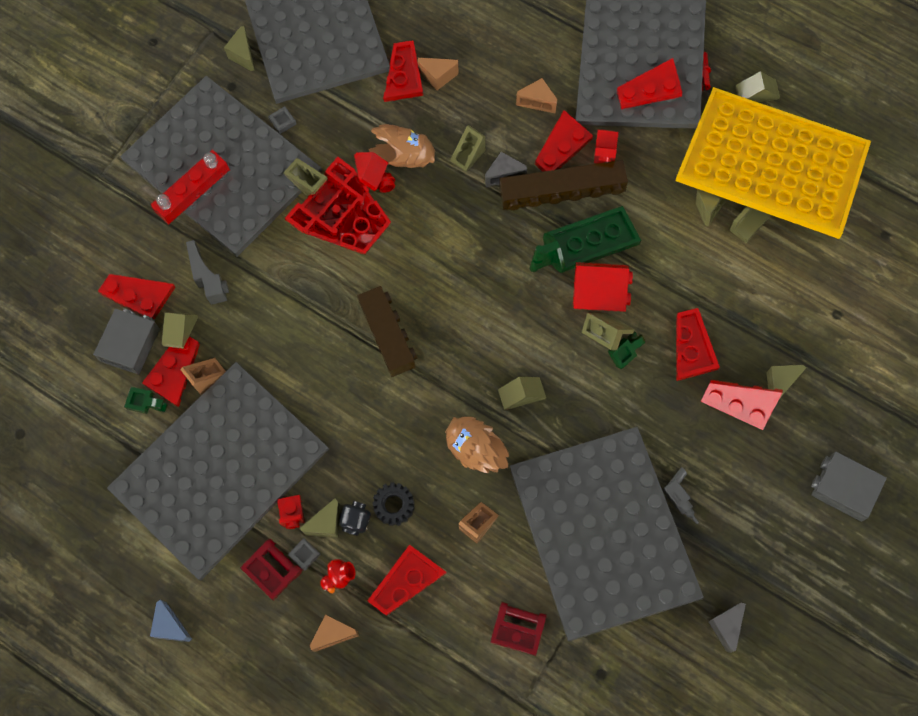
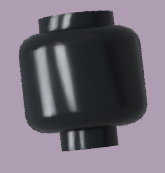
(354, 518)

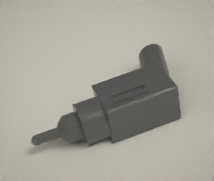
(679, 496)

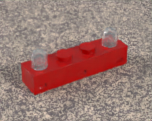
(190, 187)

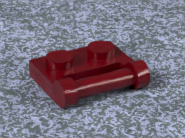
(265, 574)
(516, 636)

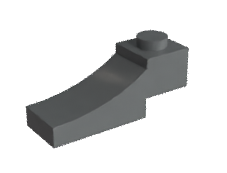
(213, 284)

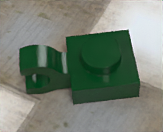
(626, 350)
(141, 400)

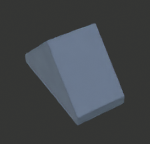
(167, 625)

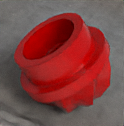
(386, 183)

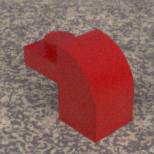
(605, 146)

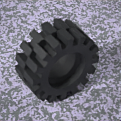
(389, 491)

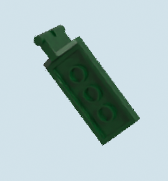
(586, 241)

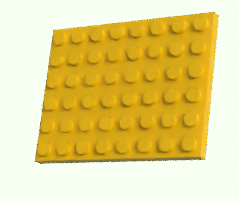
(775, 162)

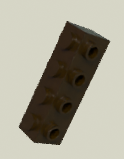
(386, 331)

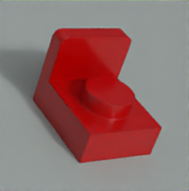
(291, 512)

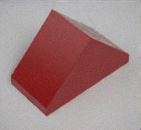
(370, 168)

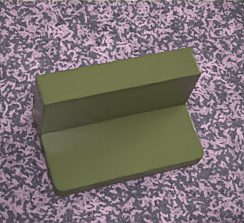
(748, 223)
(605, 329)

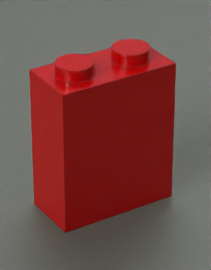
(601, 286)

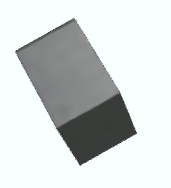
(503, 167)
(728, 626)

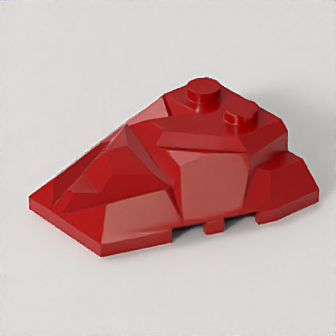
(341, 211)

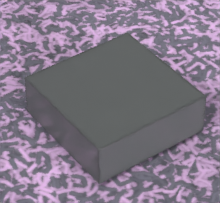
(282, 120)
(304, 554)

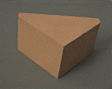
(438, 71)
(537, 97)
(203, 374)
(477, 522)
(331, 633)

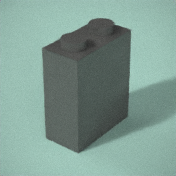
(127, 340)
(848, 486)

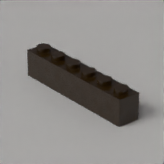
(563, 185)

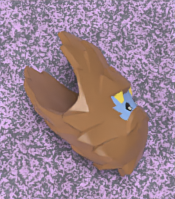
(403, 147)
(476, 445)

